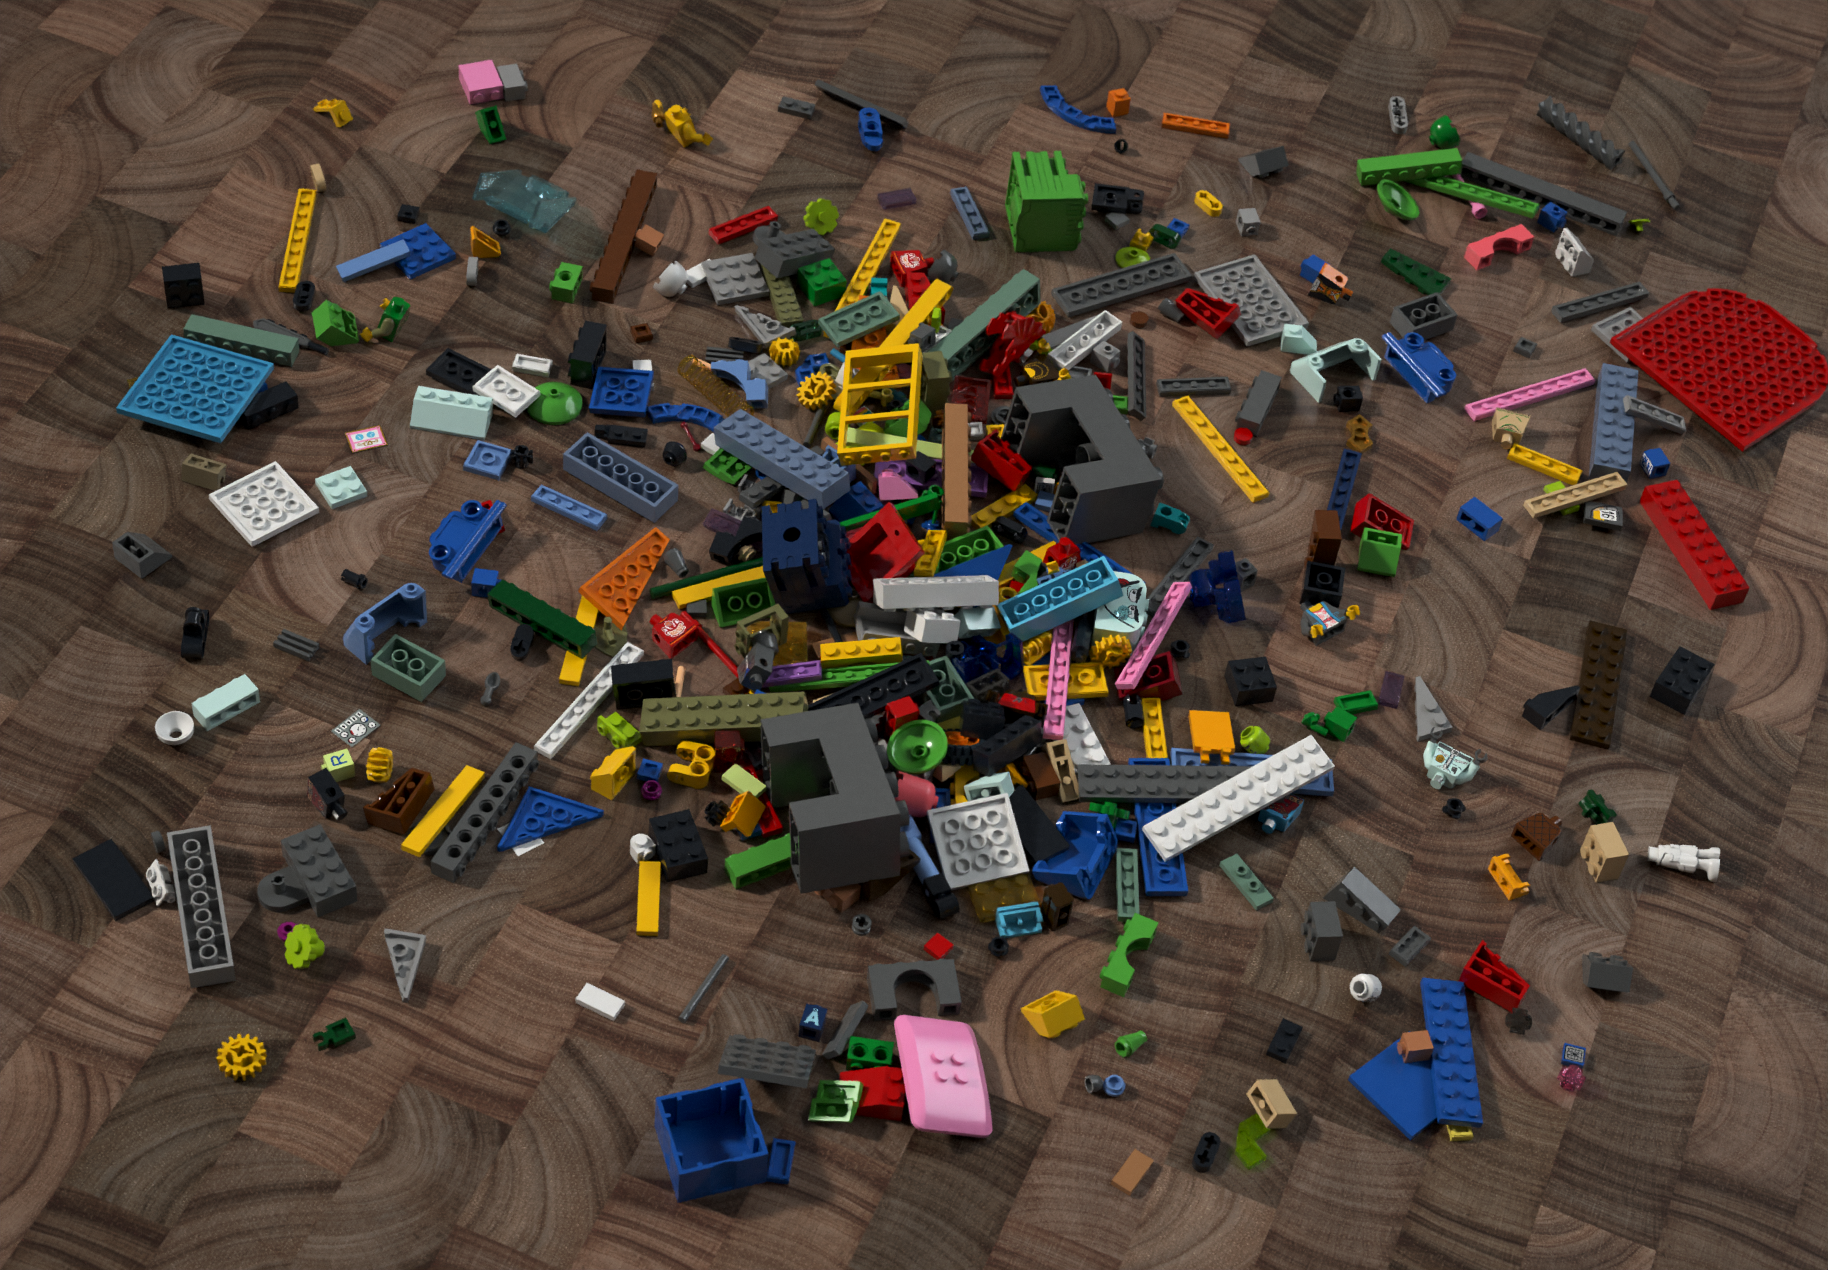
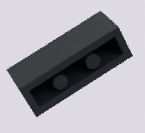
(270, 405)

